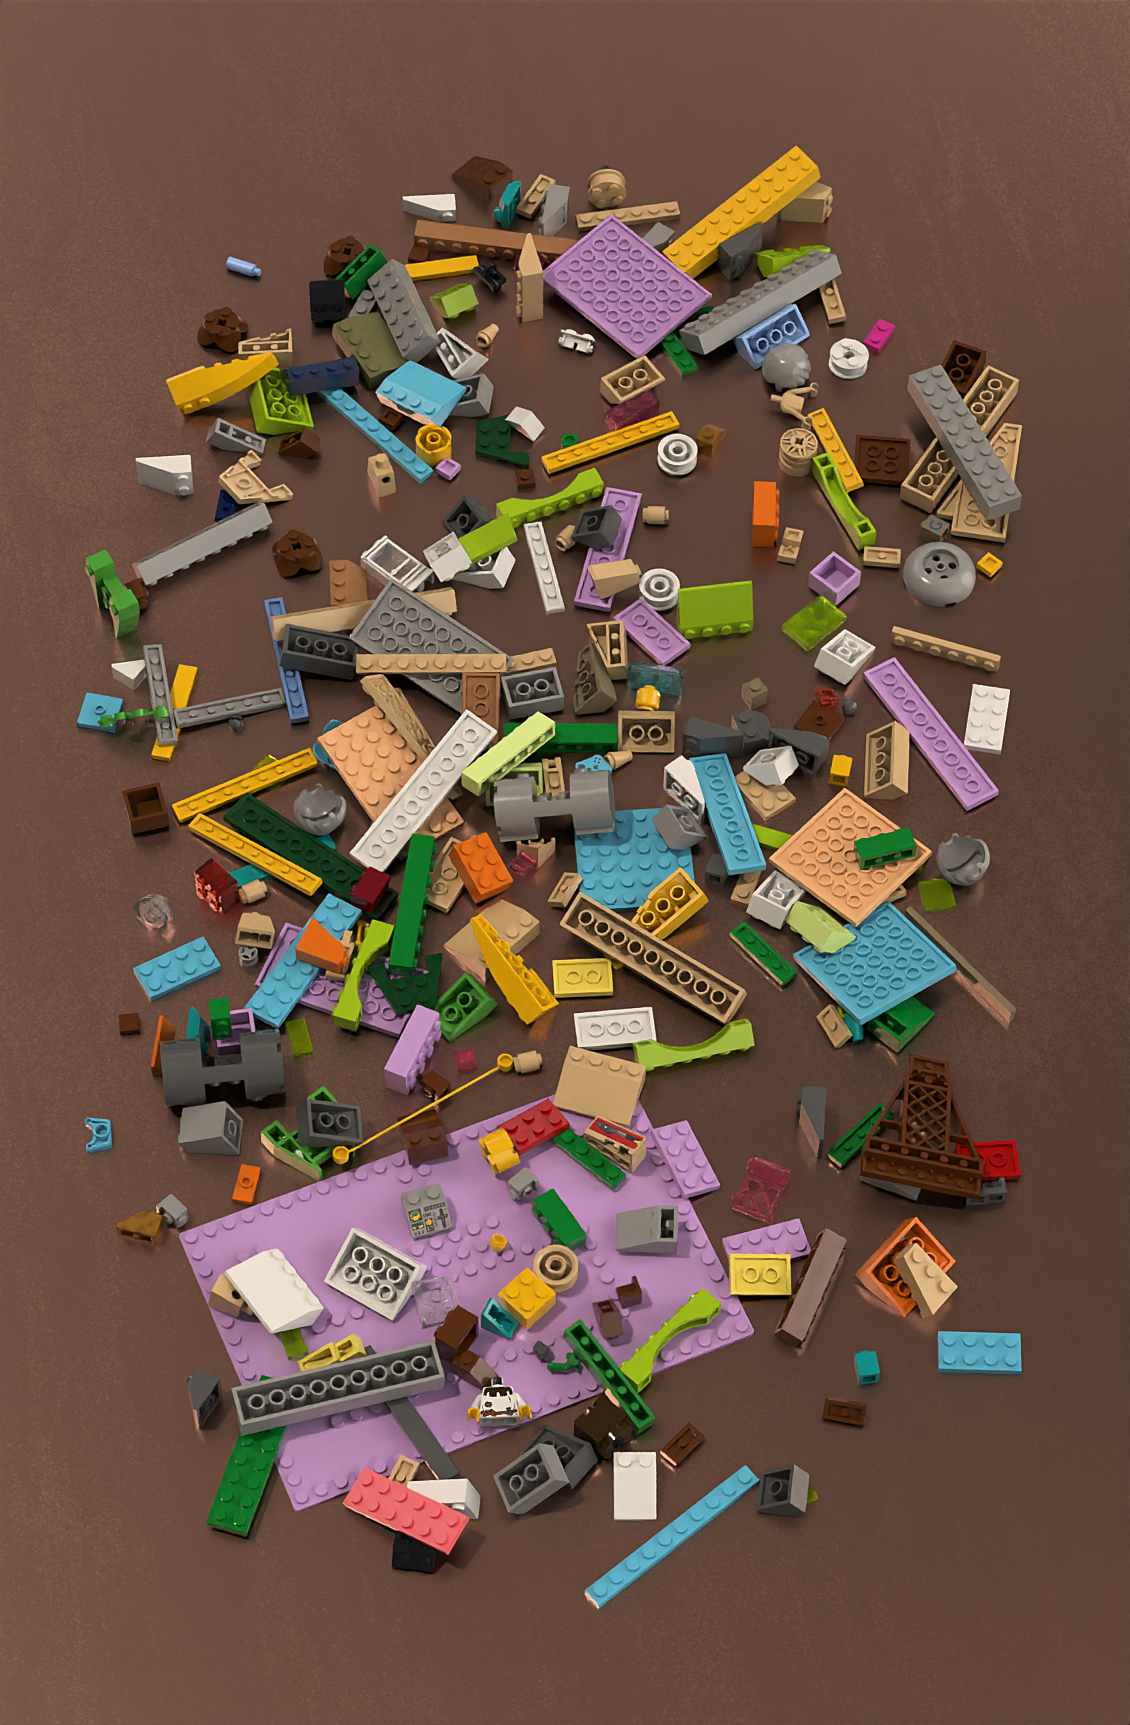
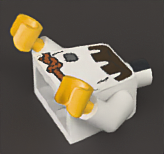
(498, 1406)

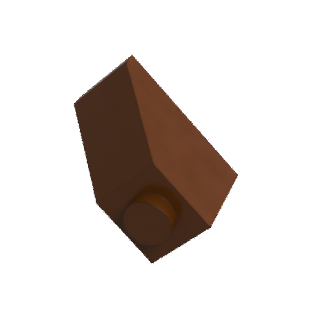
(299, 444)
(608, 1319)
(473, 1369)

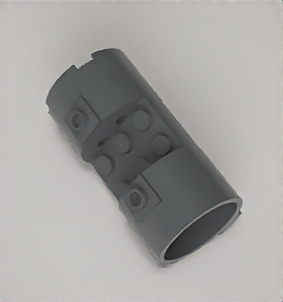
(187, 1071)

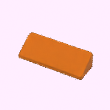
(164, 1032)

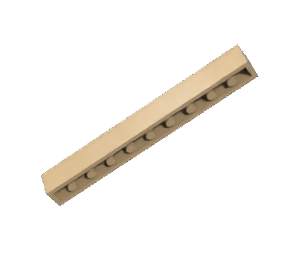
(348, 616)

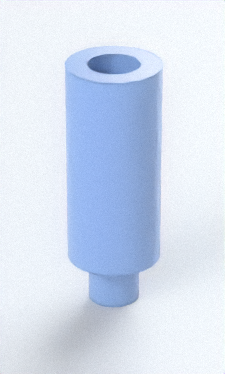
(242, 267)

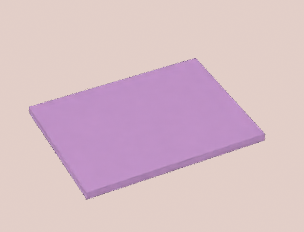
(625, 286)

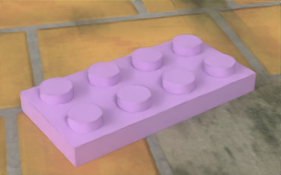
(652, 632)
(685, 1159)
(773, 1239)

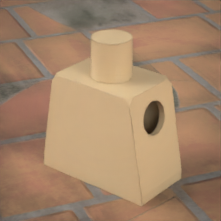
(379, 469)
(255, 930)
(227, 1299)

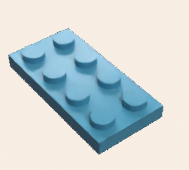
(177, 968)
(979, 1352)

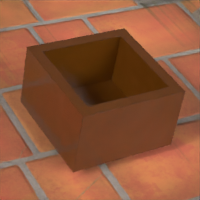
(145, 808)
(457, 1332)

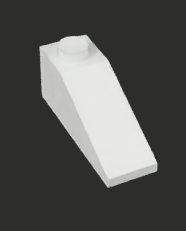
(434, 207)

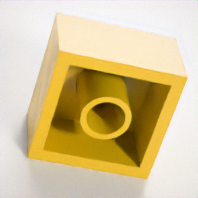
(527, 1298)

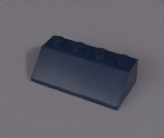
(321, 376)

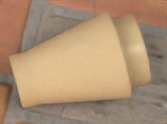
(485, 337)
(618, 758)

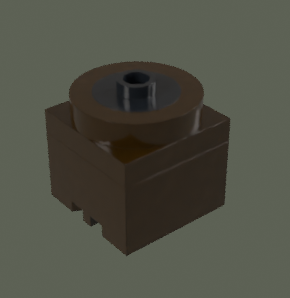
(603, 1427)

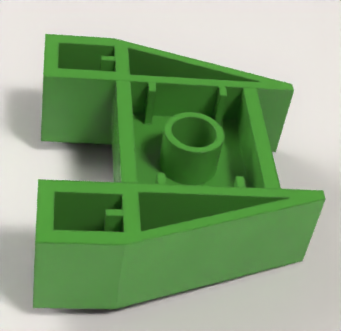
(112, 594)
(286, 1145)

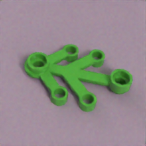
(108, 721)

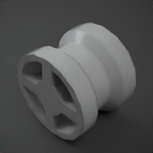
(250, 952)

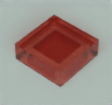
(826, 697)

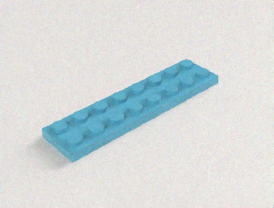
(728, 815)
(292, 976)

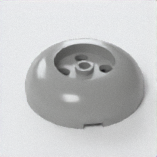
(951, 575)

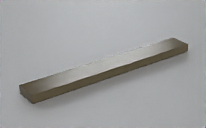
(964, 968)

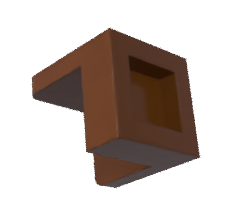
(629, 1294)

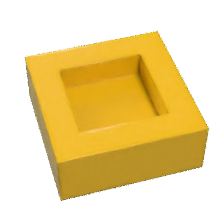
(989, 564)

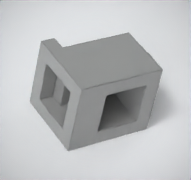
(522, 1184)
(173, 1211)

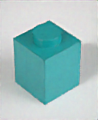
(866, 1367)

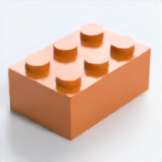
(765, 514)
(480, 867)

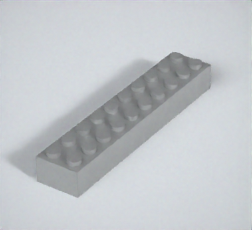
(760, 301)
(964, 442)
(337, 1387)

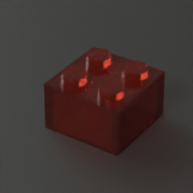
(216, 886)

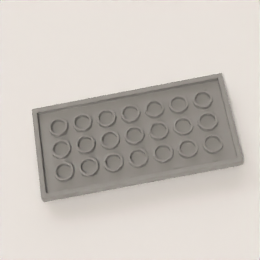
(410, 625)

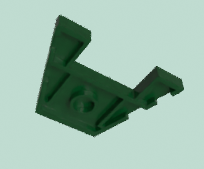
(494, 442)
(407, 992)

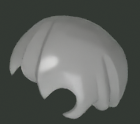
(786, 366)
(319, 811)
(963, 859)

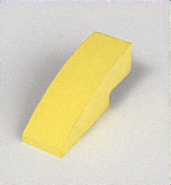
(332, 1353)

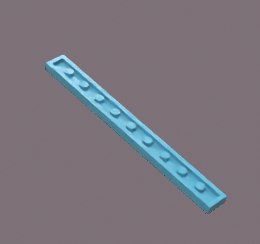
(378, 434)
(671, 1536)

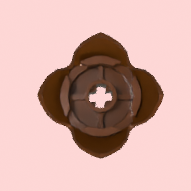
(342, 254)
(222, 328)
(295, 552)

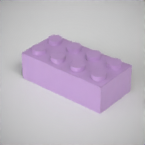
(412, 1050)

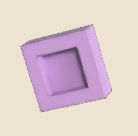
(448, 468)

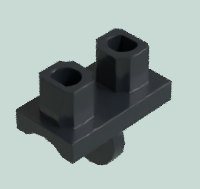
(488, 273)

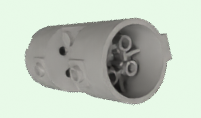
(588, 801)

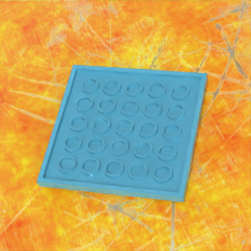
(628, 863)
(879, 967)

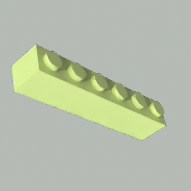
(508, 753)

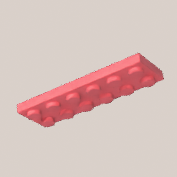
(406, 1511)

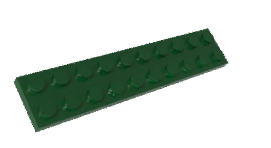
(301, 848)

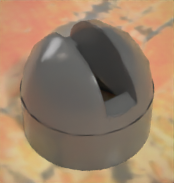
(849, 707)
(236, 723)
(541, 1348)

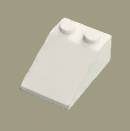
(166, 473)
(447, 557)
(490, 571)
(843, 656)
(684, 787)
(775, 899)
(634, 1486)

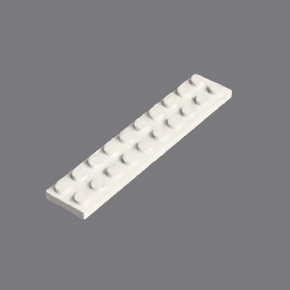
(423, 792)

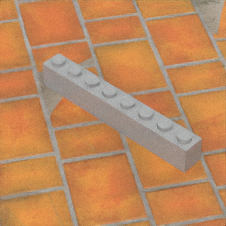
(202, 543)

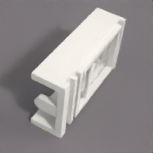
(389, 561)

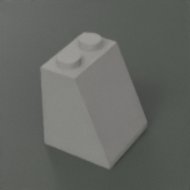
(211, 1129)

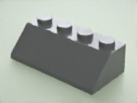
(318, 652)

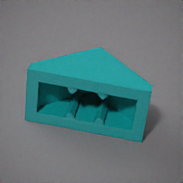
(497, 1319)

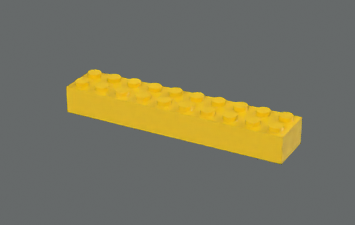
(747, 207)

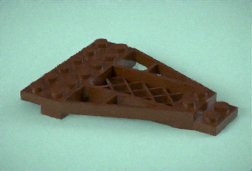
(910, 1162)

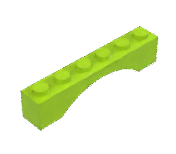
(583, 488)
(855, 523)
(376, 943)
(732, 1037)
(697, 1312)

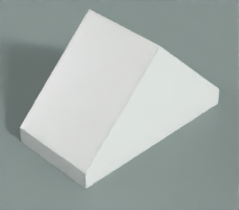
(525, 422)
(130, 673)

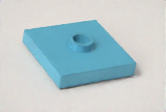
(96, 706)

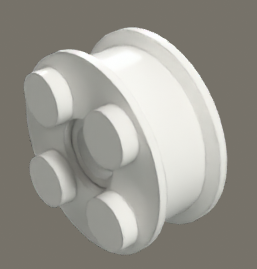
(848, 359)
(677, 454)
(659, 579)

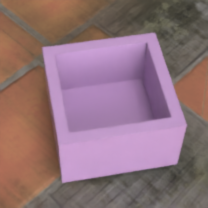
(834, 578)
(241, 1022)

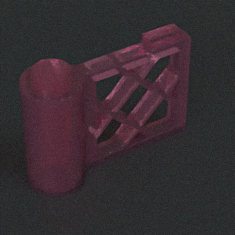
(764, 1173)

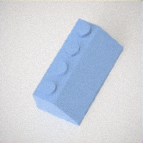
(779, 328)

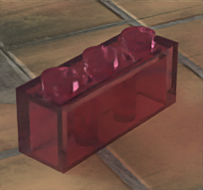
(632, 411)

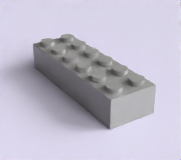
(404, 311)

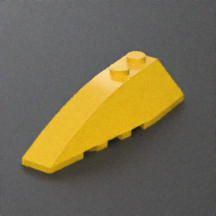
(211, 385)
(668, 906)
(520, 986)

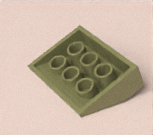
(371, 344)

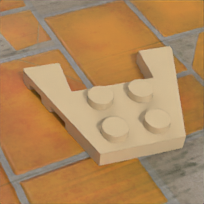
(247, 487)

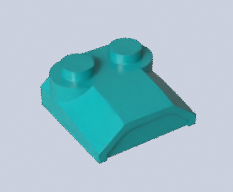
(507, 206)
(198, 1028)

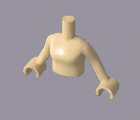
(793, 404)

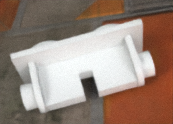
(584, 341)

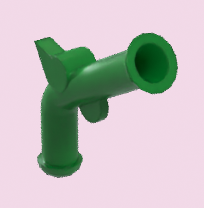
(572, 1362)

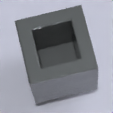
(716, 871)

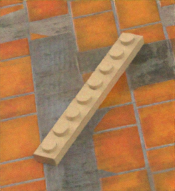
(429, 663)

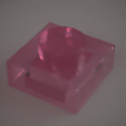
(522, 864)
(465, 1060)

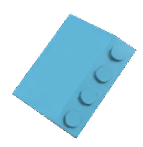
(420, 393)

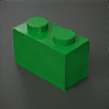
(220, 1018)

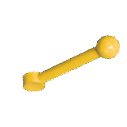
(360, 924)

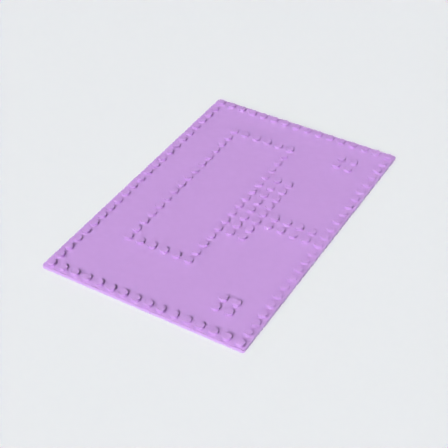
(310, 1225)

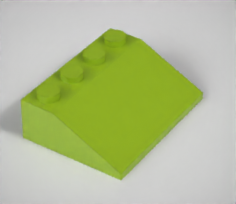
(275, 409)
(715, 609)

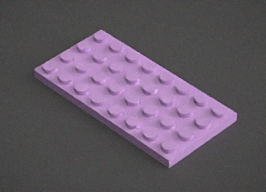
(324, 992)

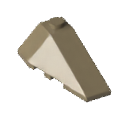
(594, 687)

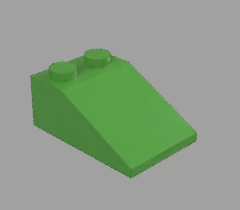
(463, 1006)

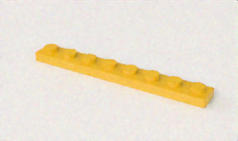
(610, 442)
(249, 782)
(255, 854)

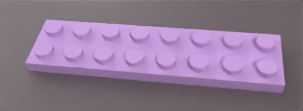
(626, 505)

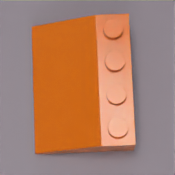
(881, 1274)

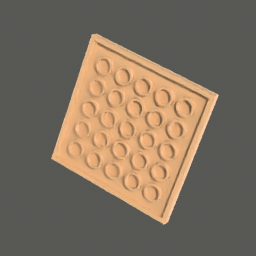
(825, 863)

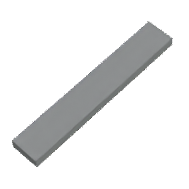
(159, 693)
(228, 707)

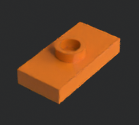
(246, 1184)

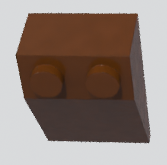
(484, 177)
(964, 365)
(423, 1137)

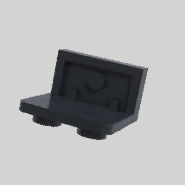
(327, 300)
(412, 1554)

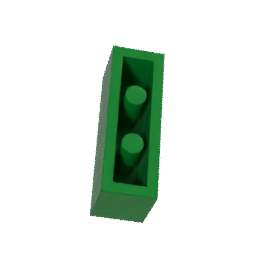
(361, 269)
(884, 848)
(558, 1220)

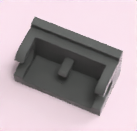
(990, 1193)

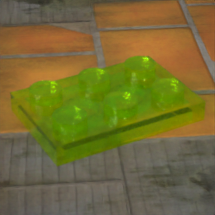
(814, 622)

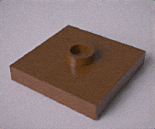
(820, 720)

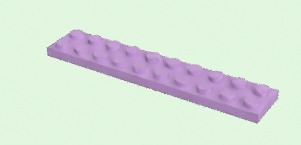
(931, 734)

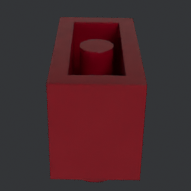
(370, 889)

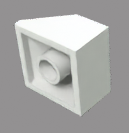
(772, 765)

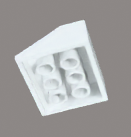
(374, 1273)
(275, 1291)

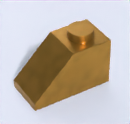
(709, 439)
(142, 1227)

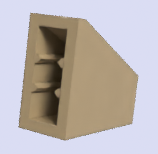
(614, 577)

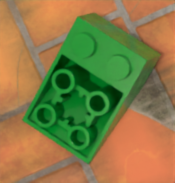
(900, 1023)

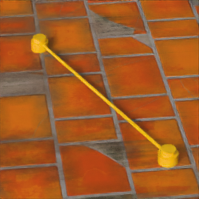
(341, 1153)

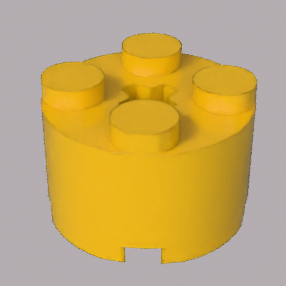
(433, 444)
(499, 1151)

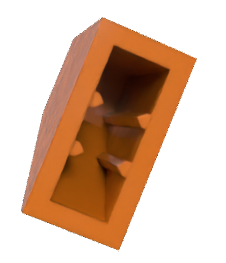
(321, 948)

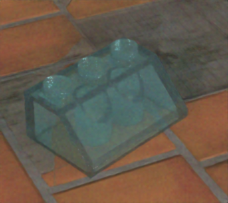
(665, 679)

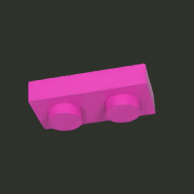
(878, 335)

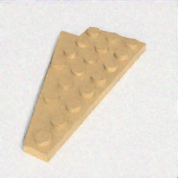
(962, 507)
(401, 714)

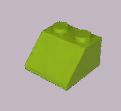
(455, 300)

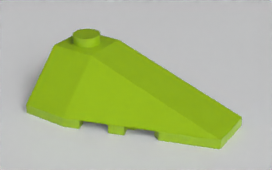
(772, 262)

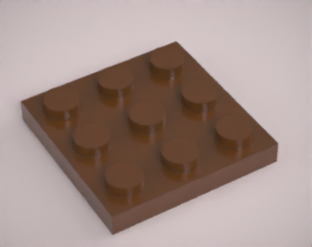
(882, 459)

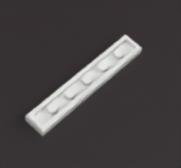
(544, 568)

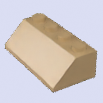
(887, 762)

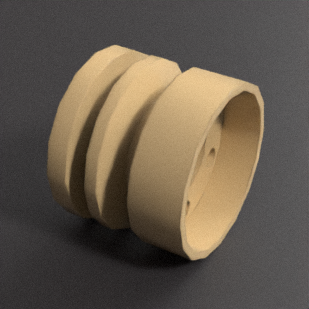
(796, 452)

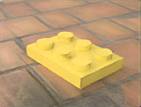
(582, 977)
(760, 1274)

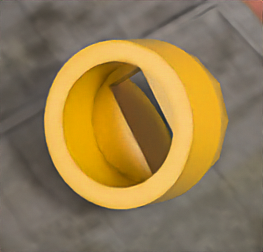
(498, 1242)

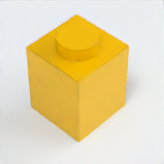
(840, 770)

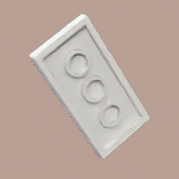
(986, 719)
(614, 1028)

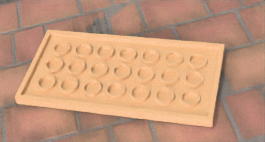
(378, 766)

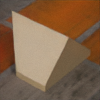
(537, 850)

